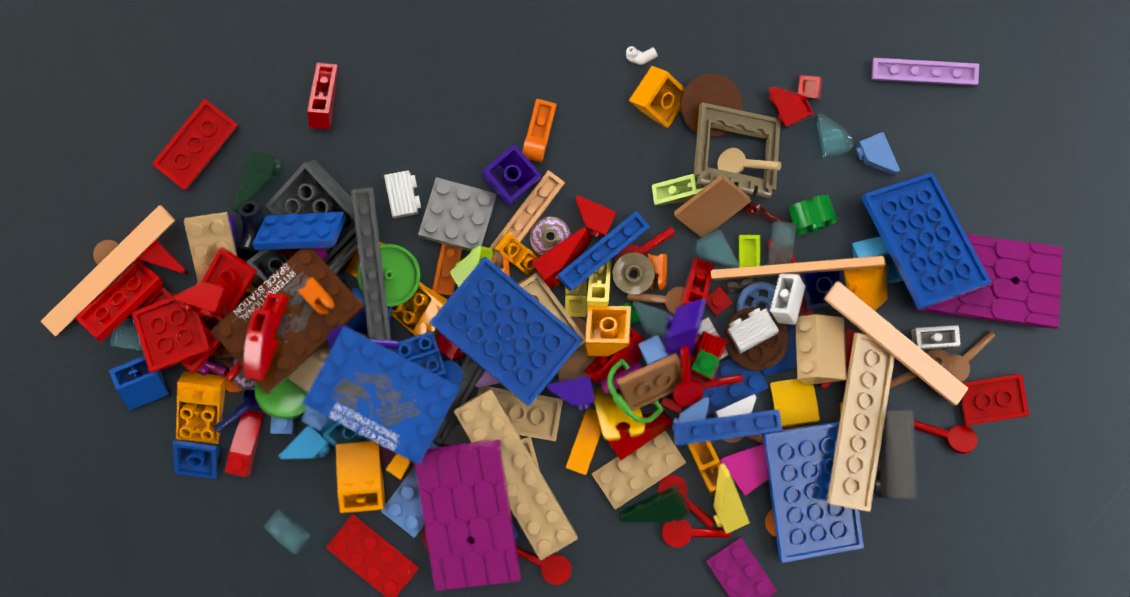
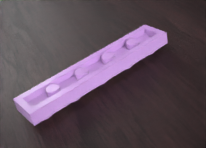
(925, 71)

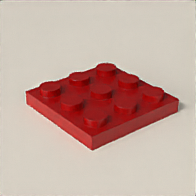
(170, 334)

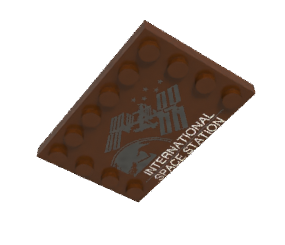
(301, 327)

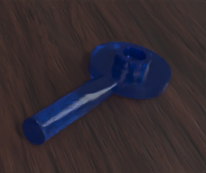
(249, 403)

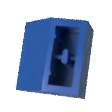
(137, 384)

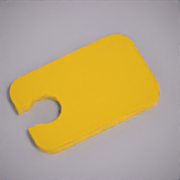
(610, 415)

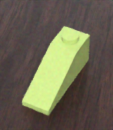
(676, 190)

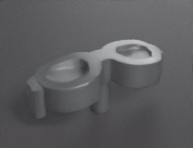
(737, 286)

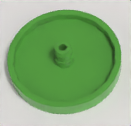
(400, 274)
(283, 402)

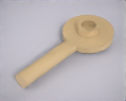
(735, 161)

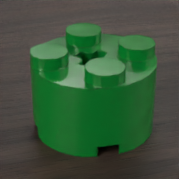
(813, 215)

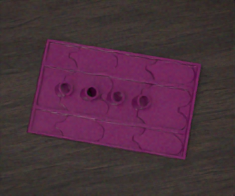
(1022, 285)
(467, 516)

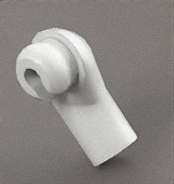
(640, 57)

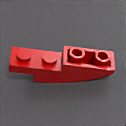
(260, 336)

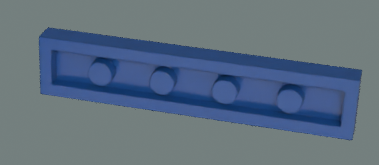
(603, 251)
(727, 427)

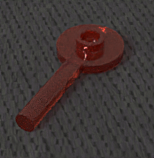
(754, 208)

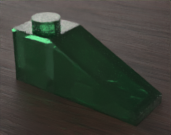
(258, 176)
(661, 507)

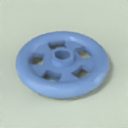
(753, 291)

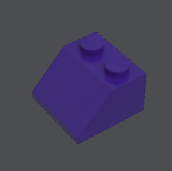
(511, 175)
(684, 327)
(574, 392)

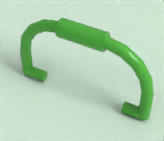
(622, 403)

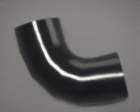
(251, 222)

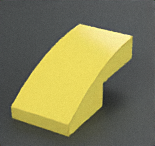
(576, 300)

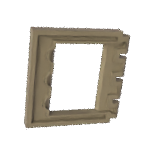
(742, 123)

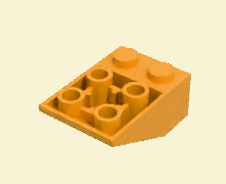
(419, 310)
(199, 406)
(359, 477)

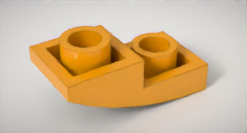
(516, 253)

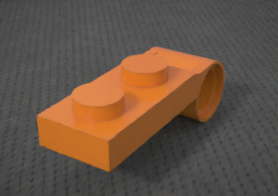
(539, 130)

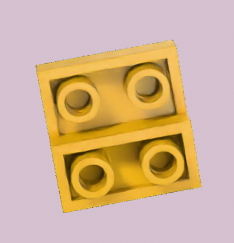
(795, 401)

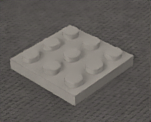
(457, 215)

